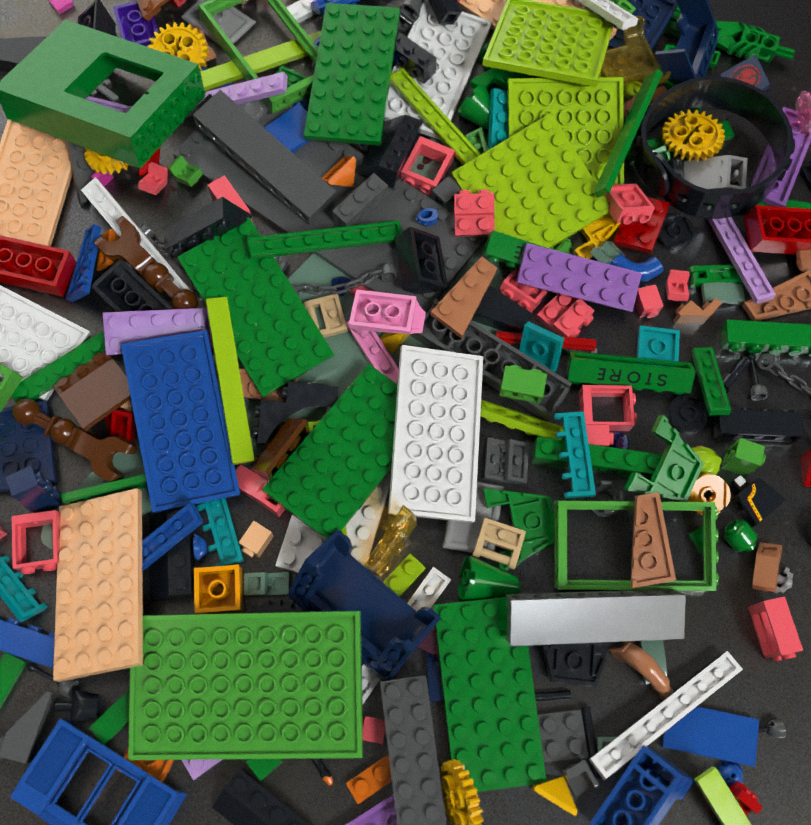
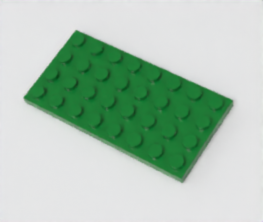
(352, 74)
(268, 319)
(340, 457)
(488, 696)

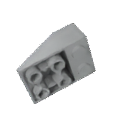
(717, 173)

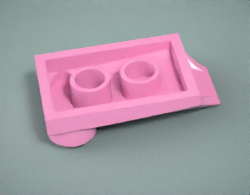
(386, 313)

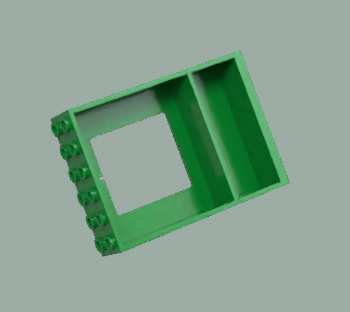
(68, 65)

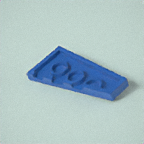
(84, 267)

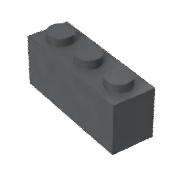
(361, 202)

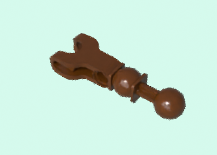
(154, 273)
(65, 432)

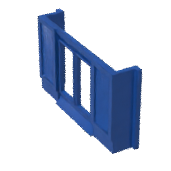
(58, 760)

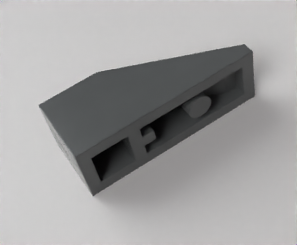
(23, 735)

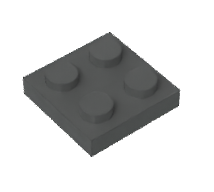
(562, 736)

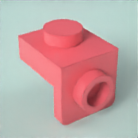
(155, 179)
(677, 286)

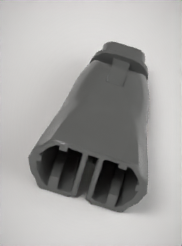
(409, 13)

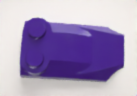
(133, 25)

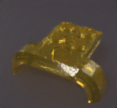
(634, 59)
(397, 530)

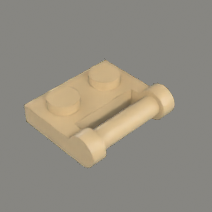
(331, 312)
(501, 536)

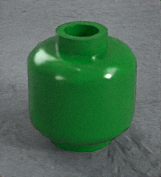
(740, 536)

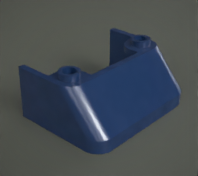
(695, 45)

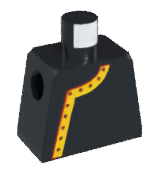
(755, 500)

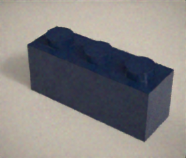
(33, 490)

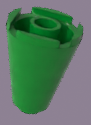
(477, 107)
(485, 581)

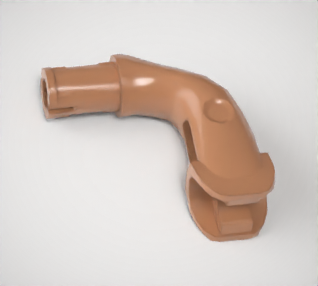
(645, 665)

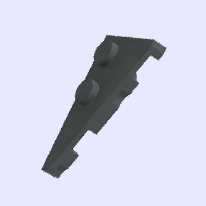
(80, 169)

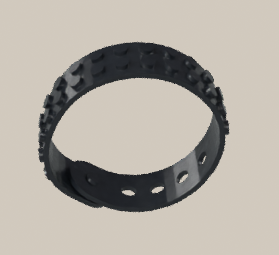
(722, 94)

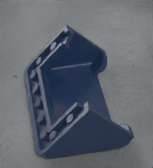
(338, 582)

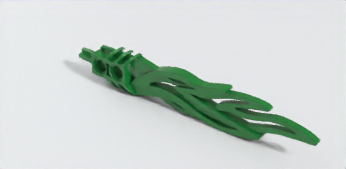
(751, 40)

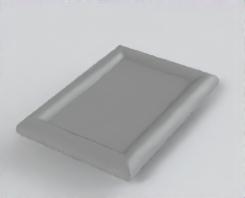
(231, 21)
(464, 535)

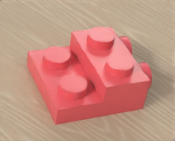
(629, 204)
(474, 213)
(523, 295)
(566, 315)

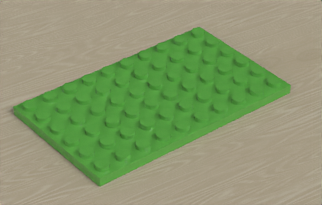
(248, 687)

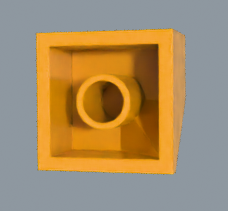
(218, 590)

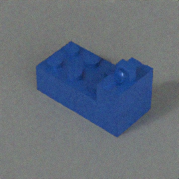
(644, 791)

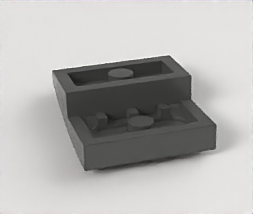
(505, 461)

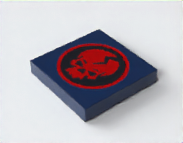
(750, 72)

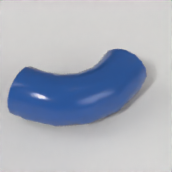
(650, 268)

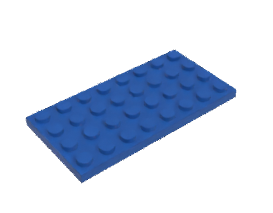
(179, 420)

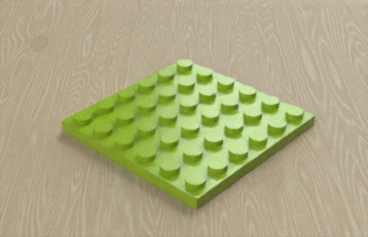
(549, 42)
(586, 115)
(537, 185)

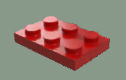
(643, 235)

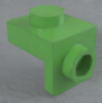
(184, 172)

